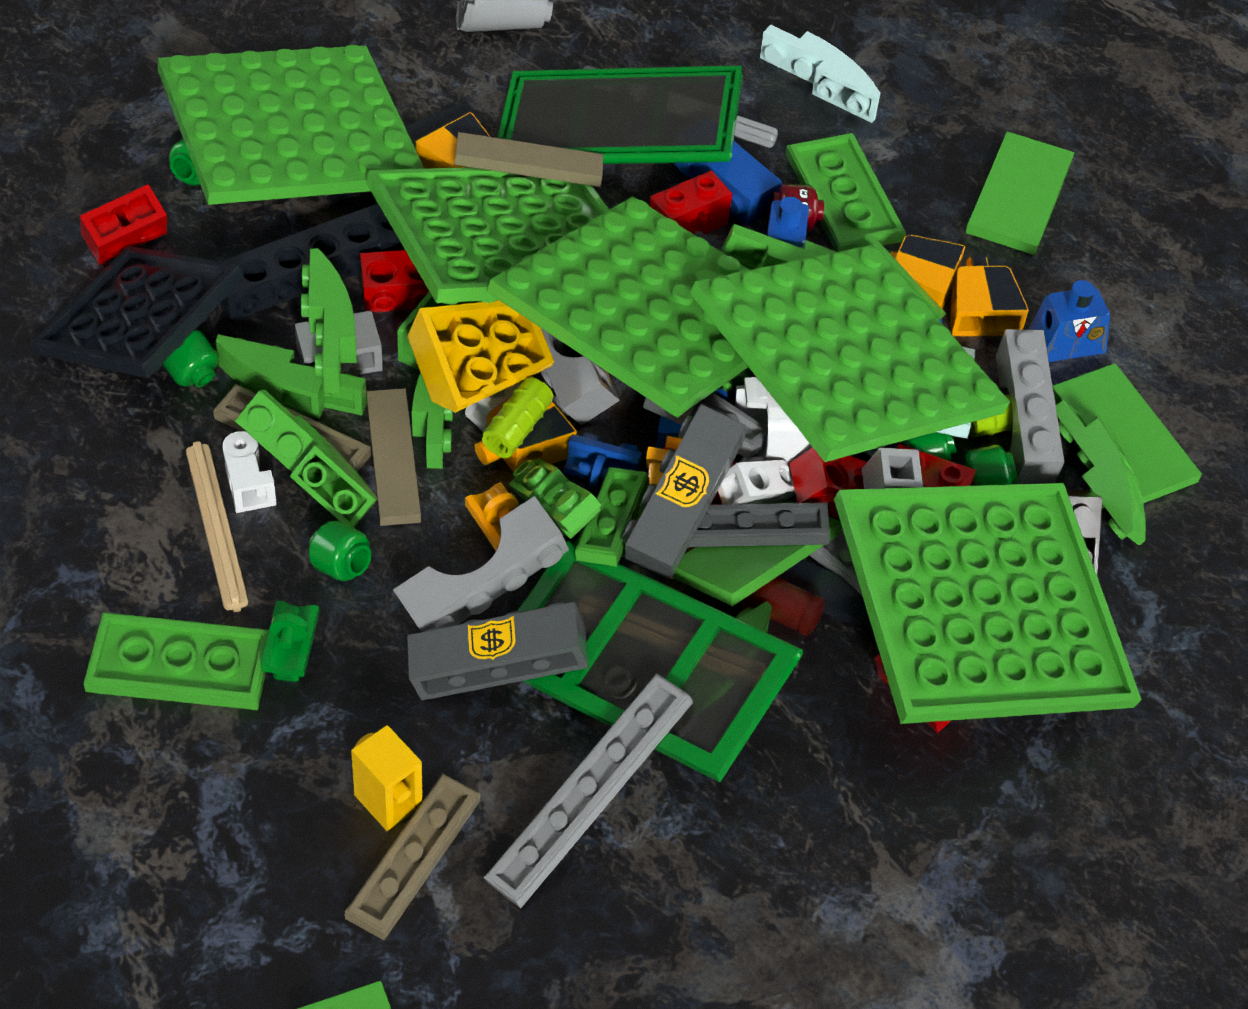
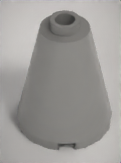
(502, 14)

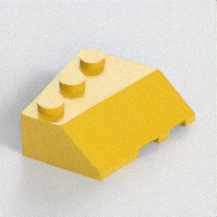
(475, 351)

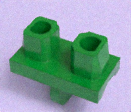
(289, 641)

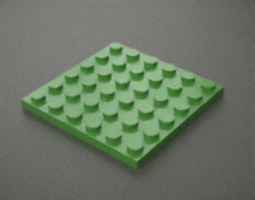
(285, 122)
(476, 222)
(626, 303)
(849, 351)
(984, 602)

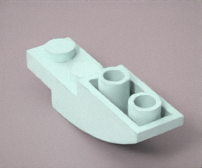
(832, 72)

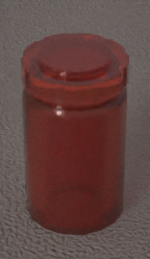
(790, 605)

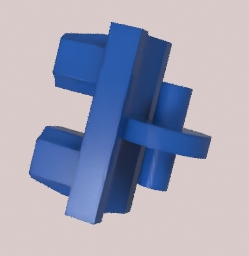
(591, 458)

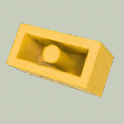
(386, 777)

